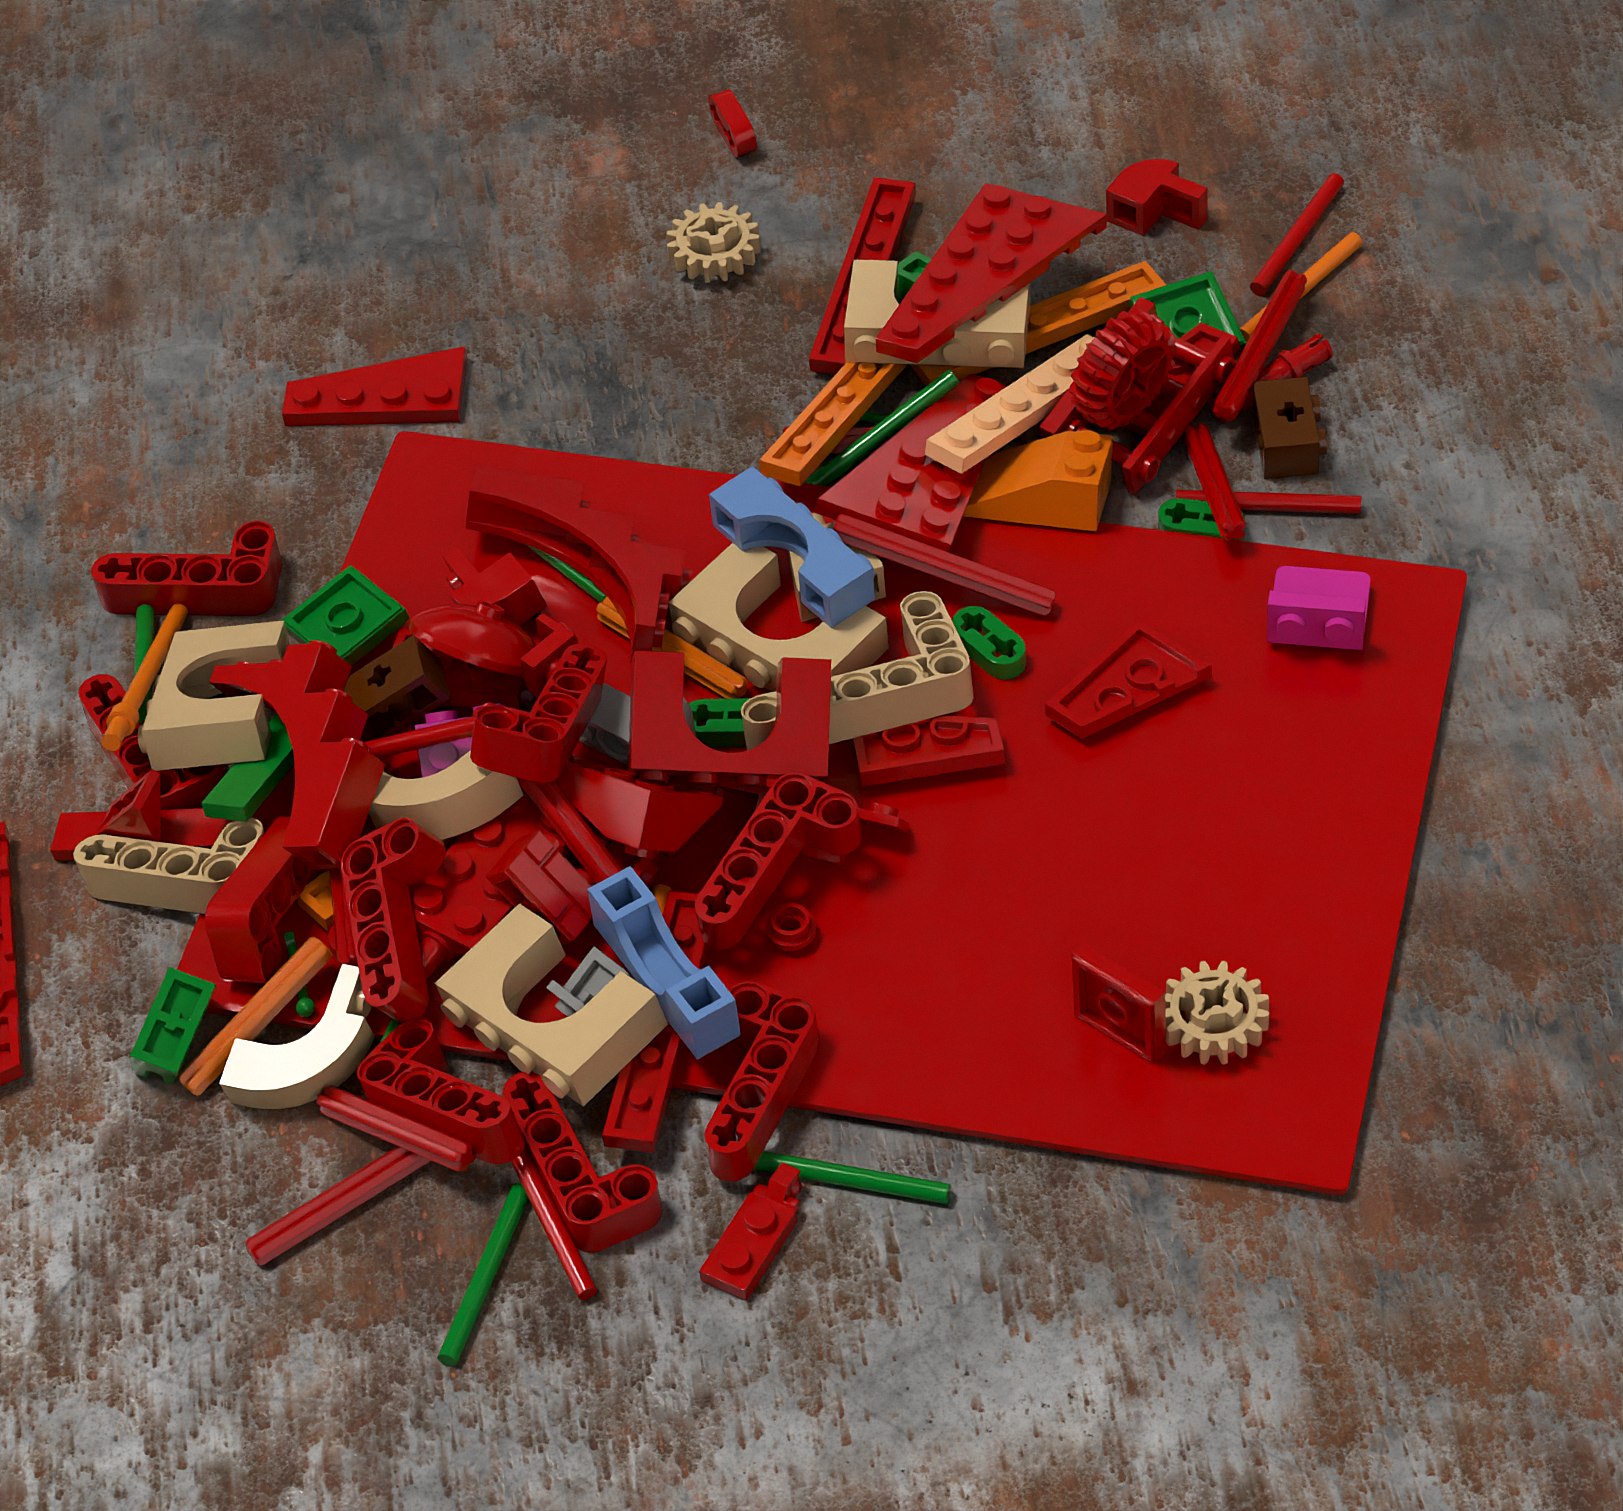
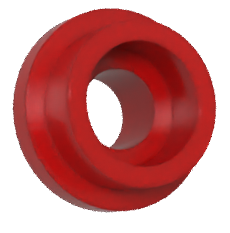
(791, 917)

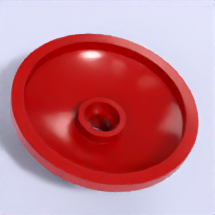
(474, 635)

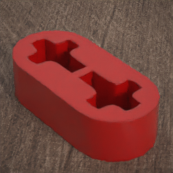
(732, 123)

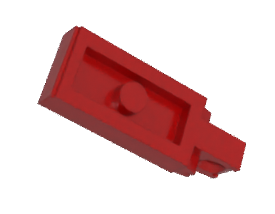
(754, 1235)

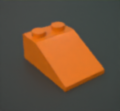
(1047, 482)

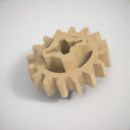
(713, 242)
(1215, 1012)

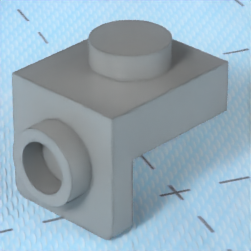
(586, 981)

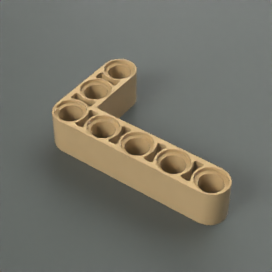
(893, 693)

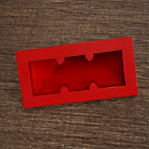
(136, 811)

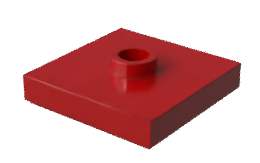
(1119, 1002)

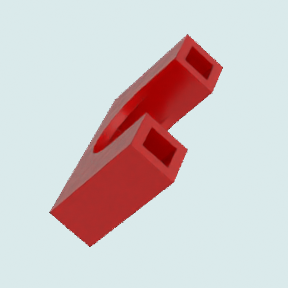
(666, 746)

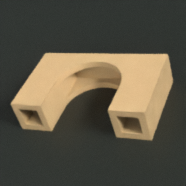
(991, 341)
(735, 584)
(195, 731)
(570, 1054)

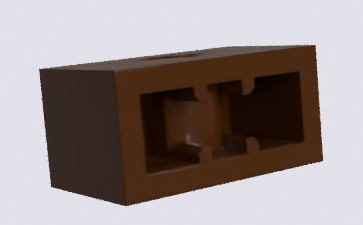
(1287, 427)
(398, 688)

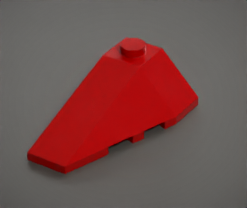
(633, 810)

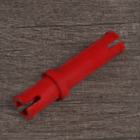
(1289, 365)

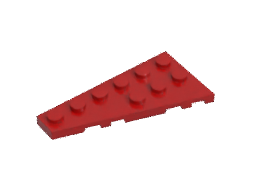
(987, 256)
(906, 488)

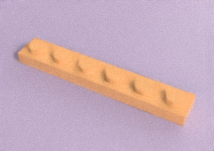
(1007, 412)

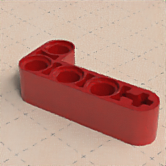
(204, 583)
(542, 741)
(178, 787)
(250, 905)
(730, 906)
(382, 917)
(771, 1045)
(411, 1079)
(564, 1159)

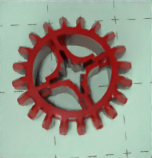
(1123, 369)

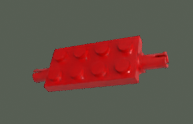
(457, 901)

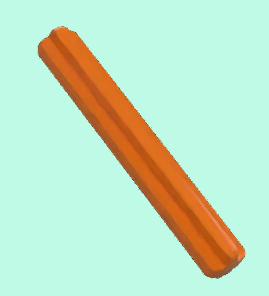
(696, 662)
(255, 1014)

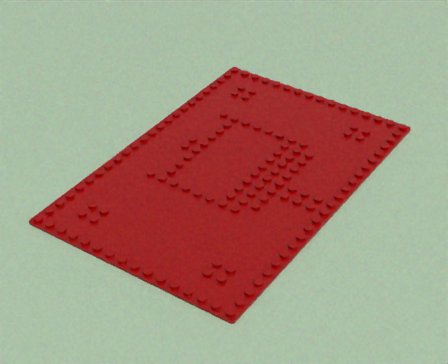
(1221, 825)

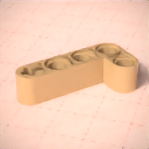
(163, 872)

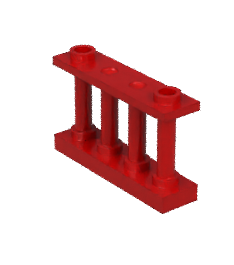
(1163, 431)

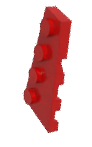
(391, 392)

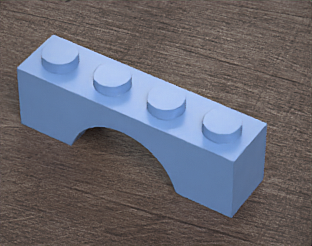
(759, 514)
(635, 929)

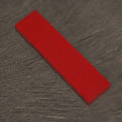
(176, 825)

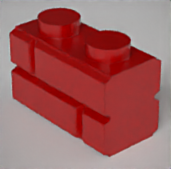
(545, 883)

